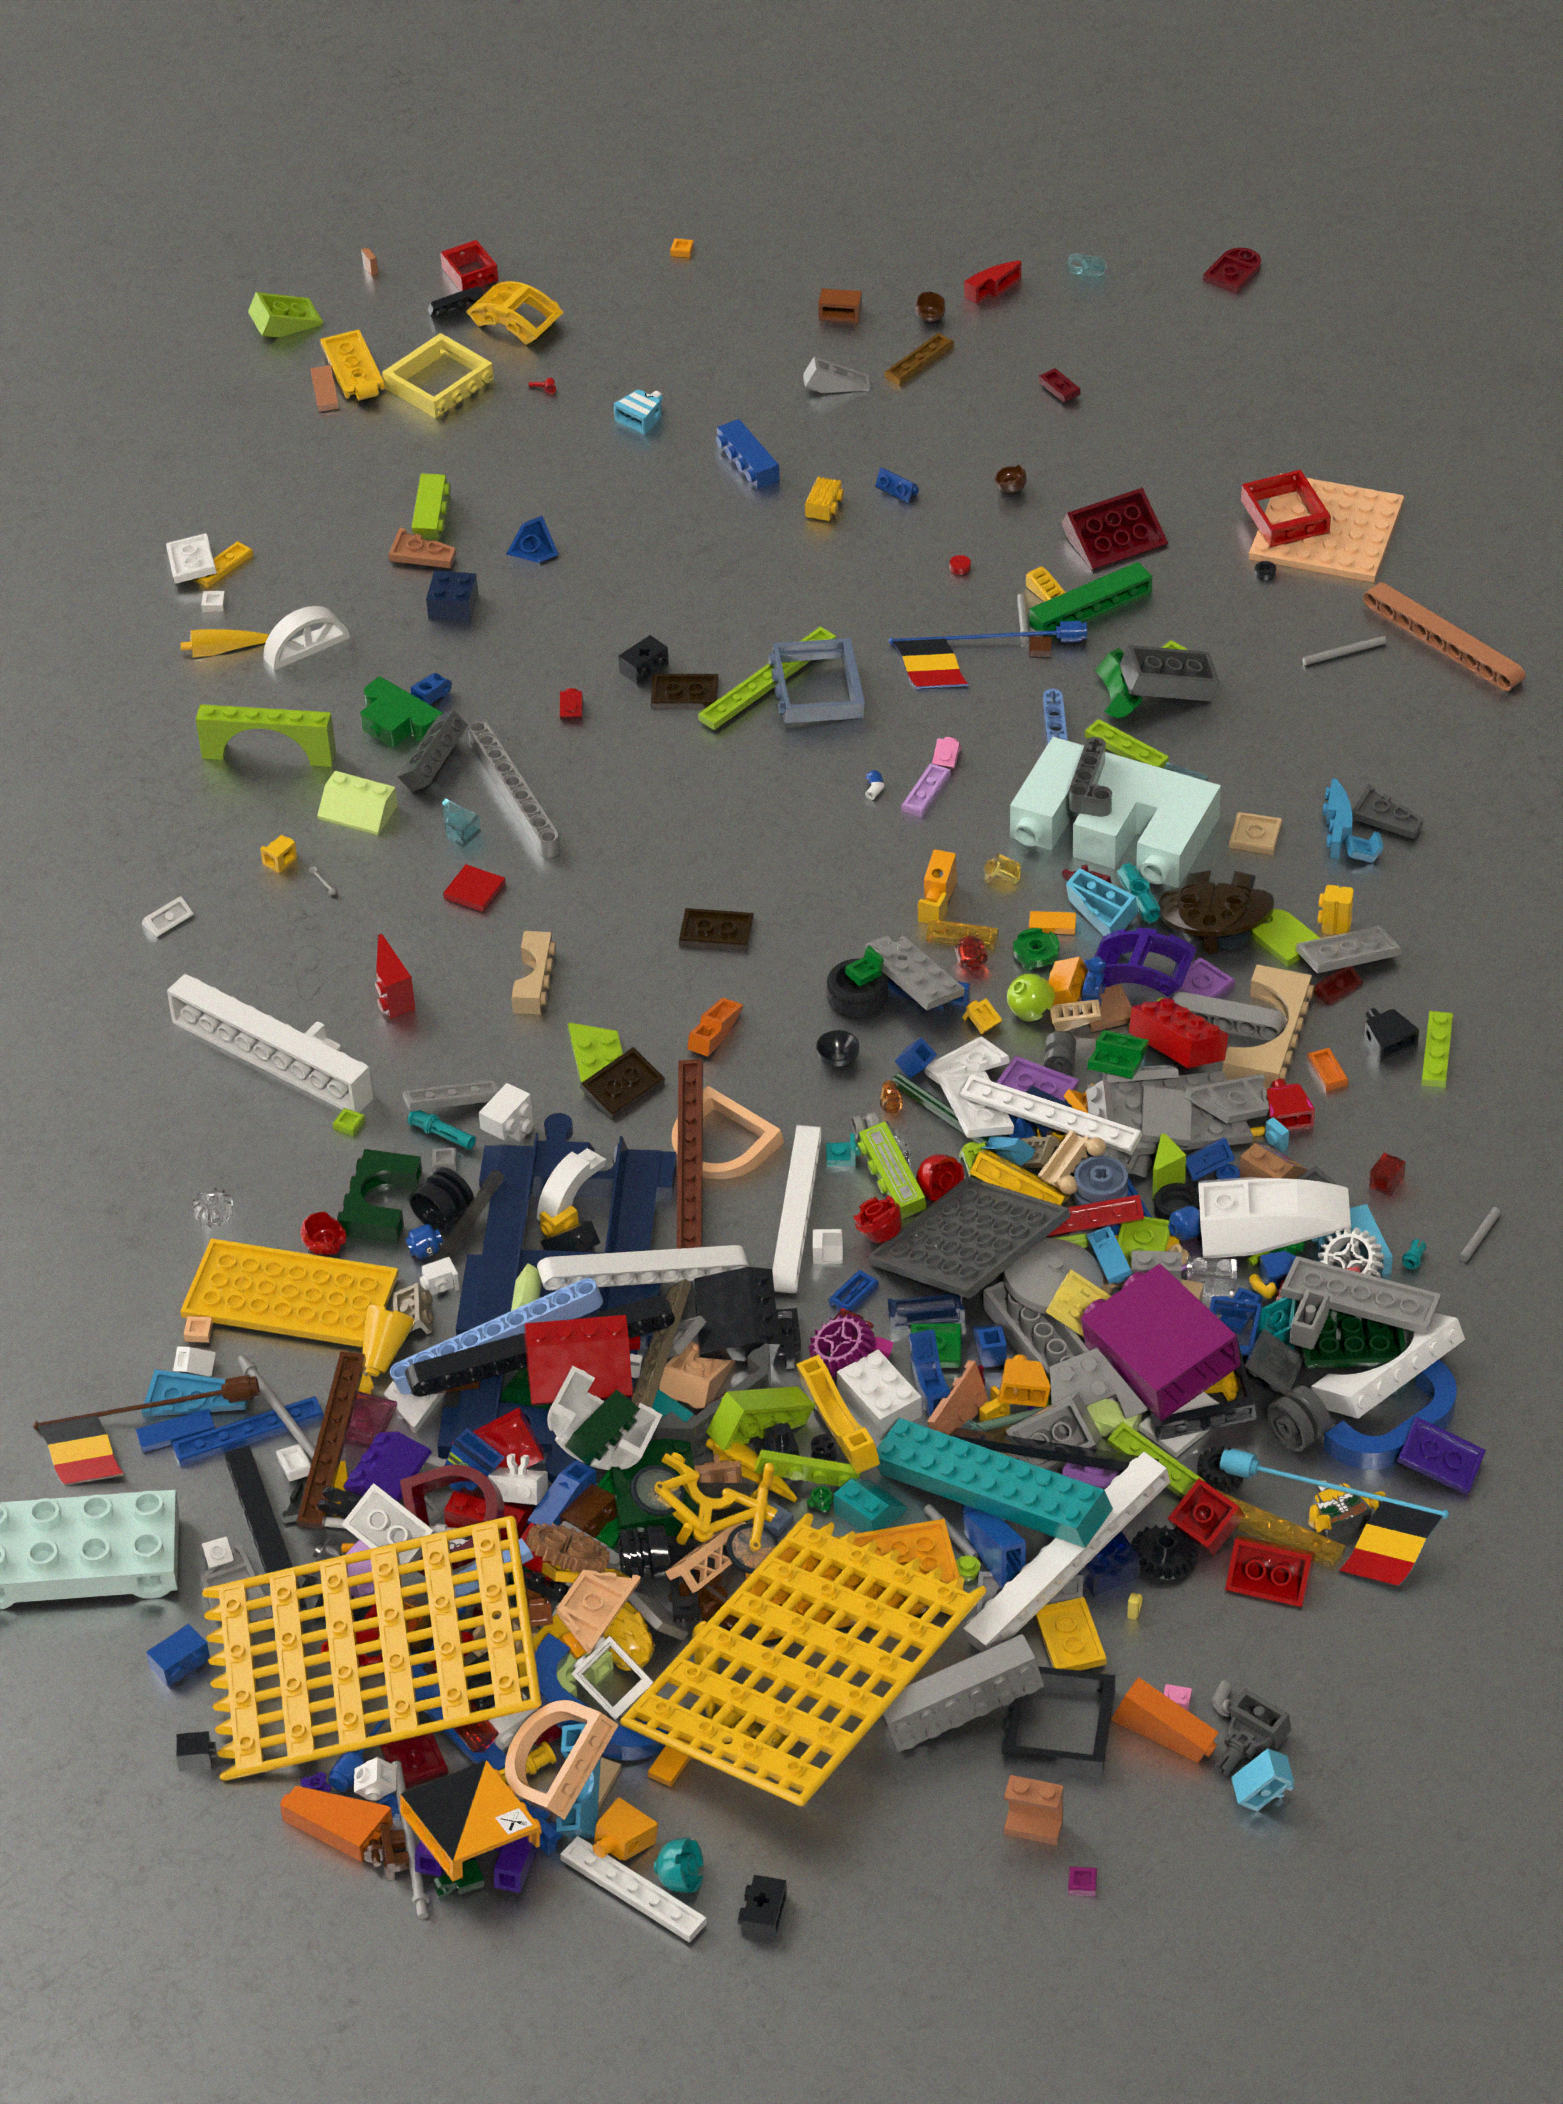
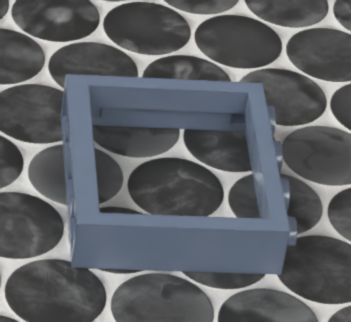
(817, 651)

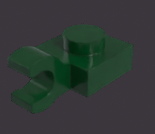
(471, 1880)

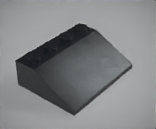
(737, 1313)

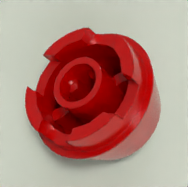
(879, 1219)

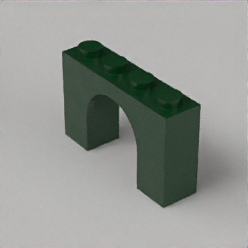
(373, 1172)

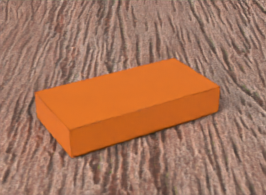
(1327, 1069)

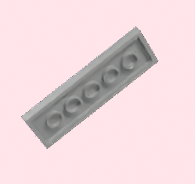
(1363, 1295)

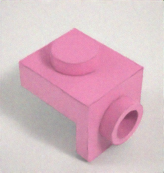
(946, 752)

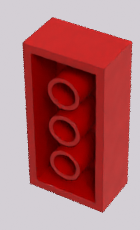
(1178, 1033)

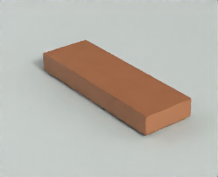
(324, 388)

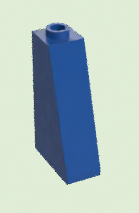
(996, 1544)

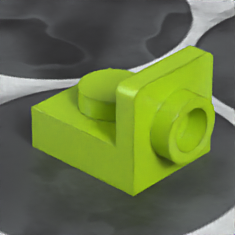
(969, 1154)

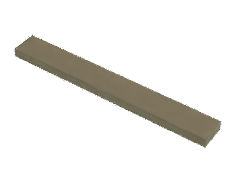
(660, 1348)

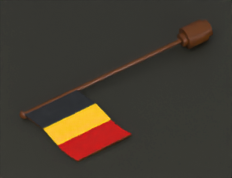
(83, 1448)

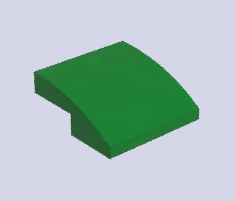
(1118, 1054)

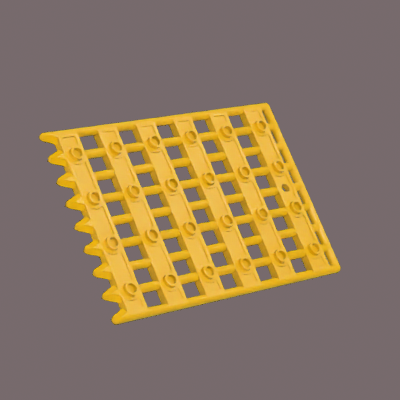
(393, 1641)
(794, 1672)

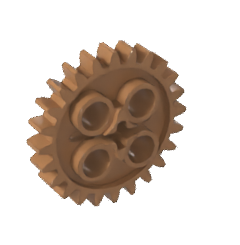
(567, 1548)

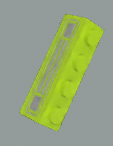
(891, 1169)

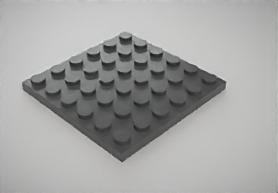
(969, 1237)

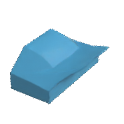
(1011, 1149)

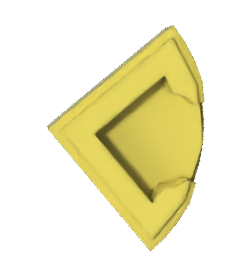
(1134, 1605)

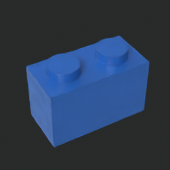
(178, 1655)

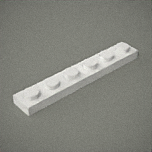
(634, 1889)

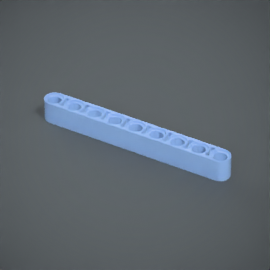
(562, 1304)

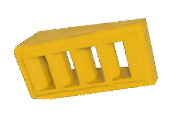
(1041, 576)

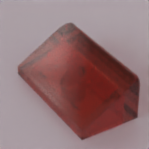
(1337, 984)
(477, 1735)

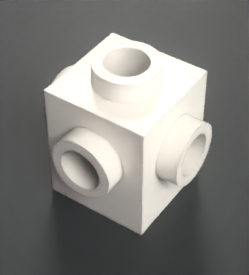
(375, 1779)

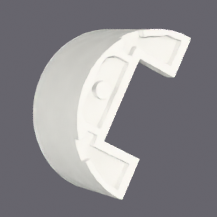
(575, 1405)

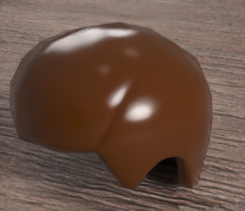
(930, 306)
(1011, 479)

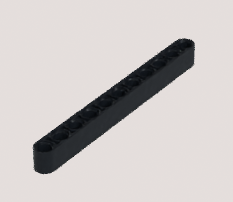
(510, 1353)

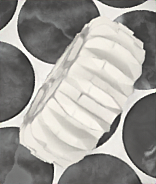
(1352, 1240)

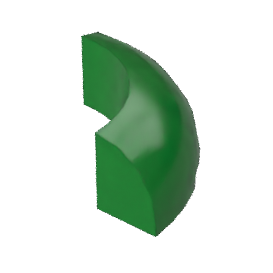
(1120, 699)

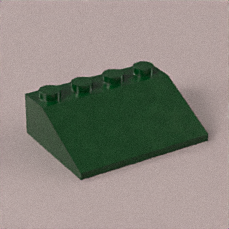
(1354, 1343)
(628, 1512)

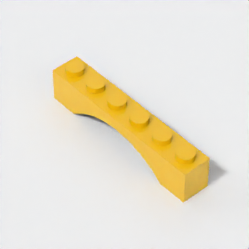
(849, 1435)

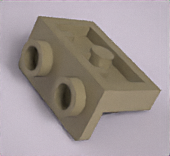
(1044, 1148)
(415, 1303)

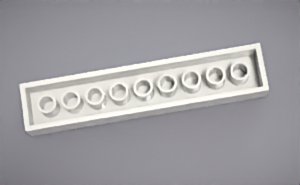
(270, 1044)

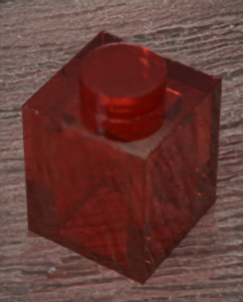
(1387, 1174)

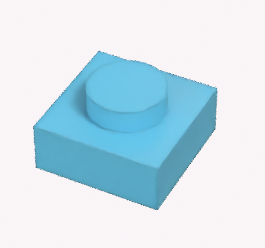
(1277, 1134)

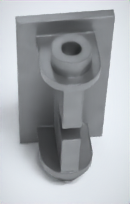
(321, 1553)

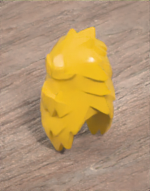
(632, 1635)

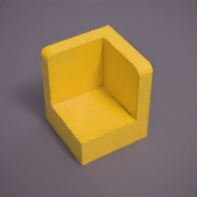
(931, 910)

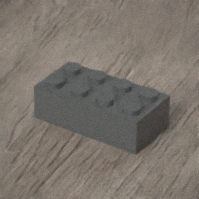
(1169, 673)

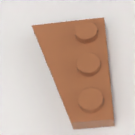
(416, 550)
(961, 1403)

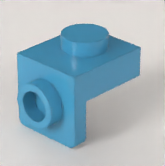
(1364, 849)

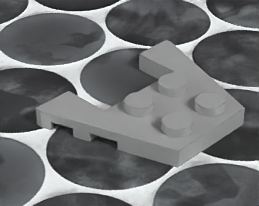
(1095, 1380)

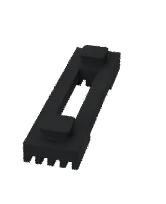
(686, 1606)

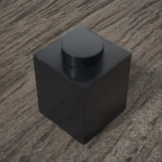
(195, 1751)

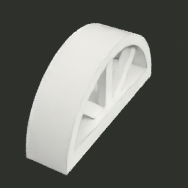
(282, 651)

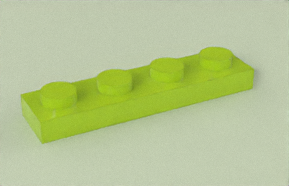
(1126, 745)
(1437, 1049)
(1130, 1442)
(806, 1468)

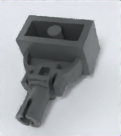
(1252, 1729)

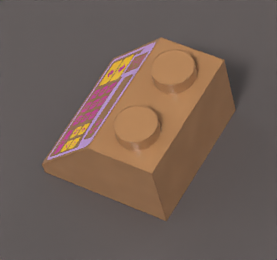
(1268, 1162)

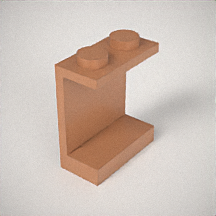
(1034, 1809)

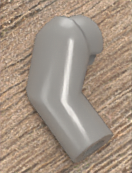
(1220, 1699)

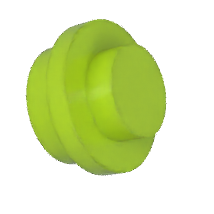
(968, 1567)

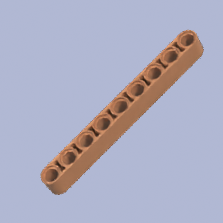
(1444, 636)

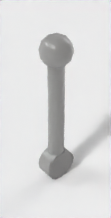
(314, 871)

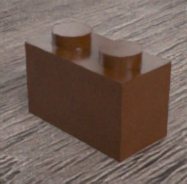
(591, 1510)

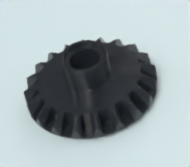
(1165, 1552)

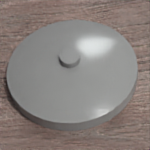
(1040, 1272)

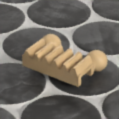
(1065, 1159)

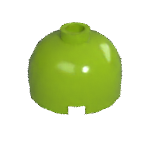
(1030, 996)

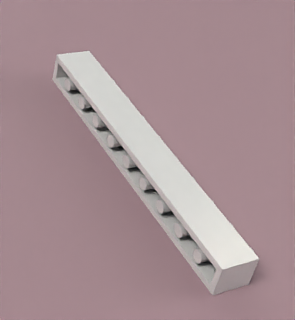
(1063, 1560)

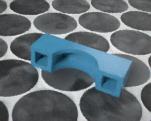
(583, 1815)

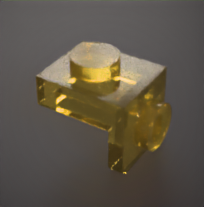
(1002, 868)

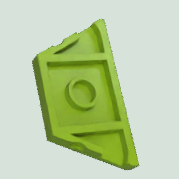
(593, 1048)

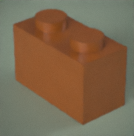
(840, 305)

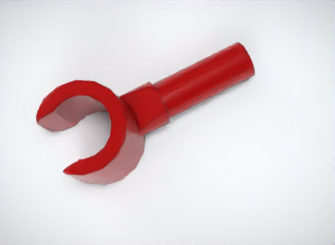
(548, 385)

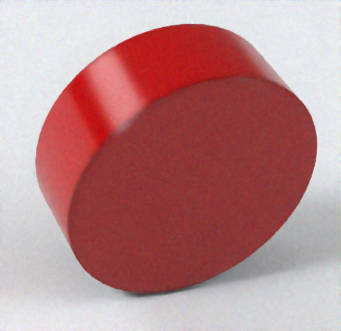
(960, 564)

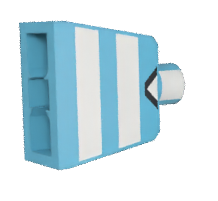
(639, 410)

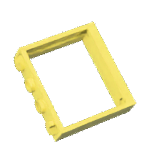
(440, 345)

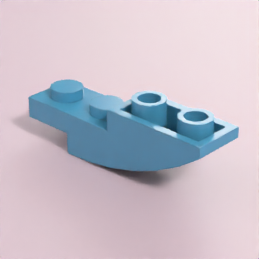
(1338, 817)
(1109, 1255)

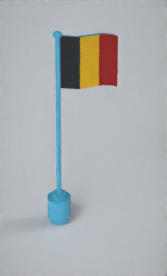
(1390, 1537)

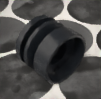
(441, 1199)
(644, 1552)

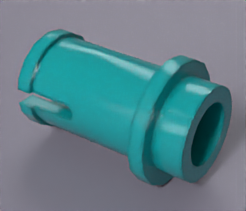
(1412, 1257)

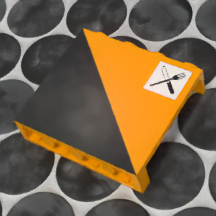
(467, 1816)

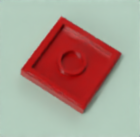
(474, 888)

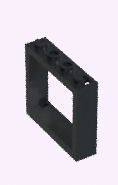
(1209, 1416)
(1056, 1760)

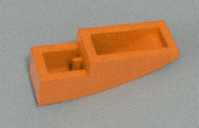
(714, 1026)

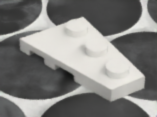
(972, 1057)

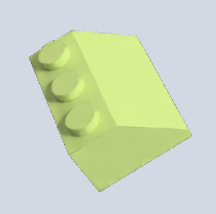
(357, 803)

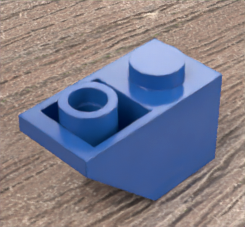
(990, 1345)

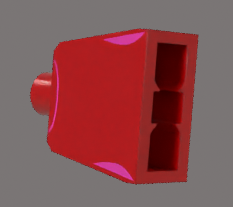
(1290, 1105)

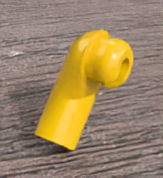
(1258, 1285)

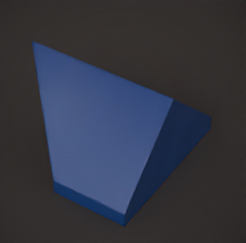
(533, 542)

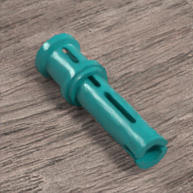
(433, 1125)

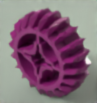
(838, 1340)

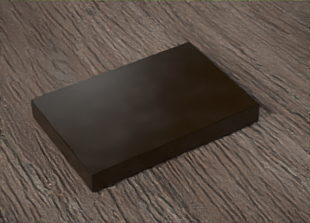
(684, 691)
(716, 929)
(622, 1083)

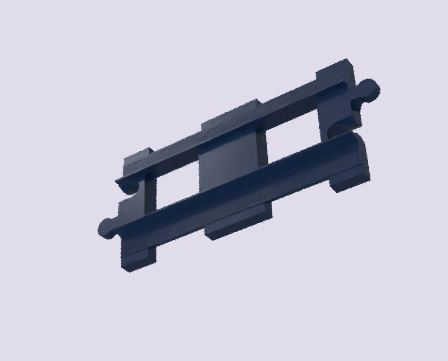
(490, 1278)

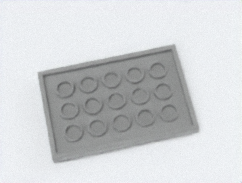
(1205, 1127)

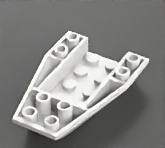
(1267, 1214)

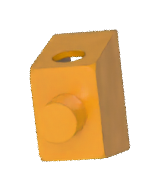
(933, 883)
(1024, 1383)
(624, 1831)

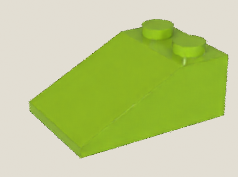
(282, 314)

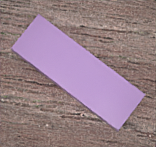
(925, 790)

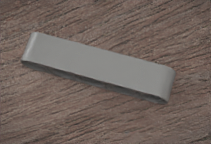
(1234, 1016)

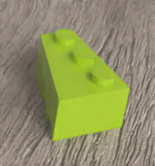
(431, 506)

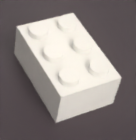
(878, 1393)

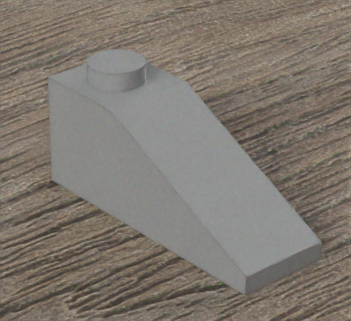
(834, 378)

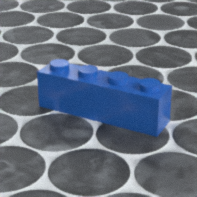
(747, 454)

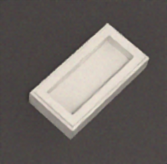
(294, 1462)

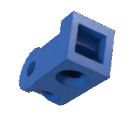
(431, 688)

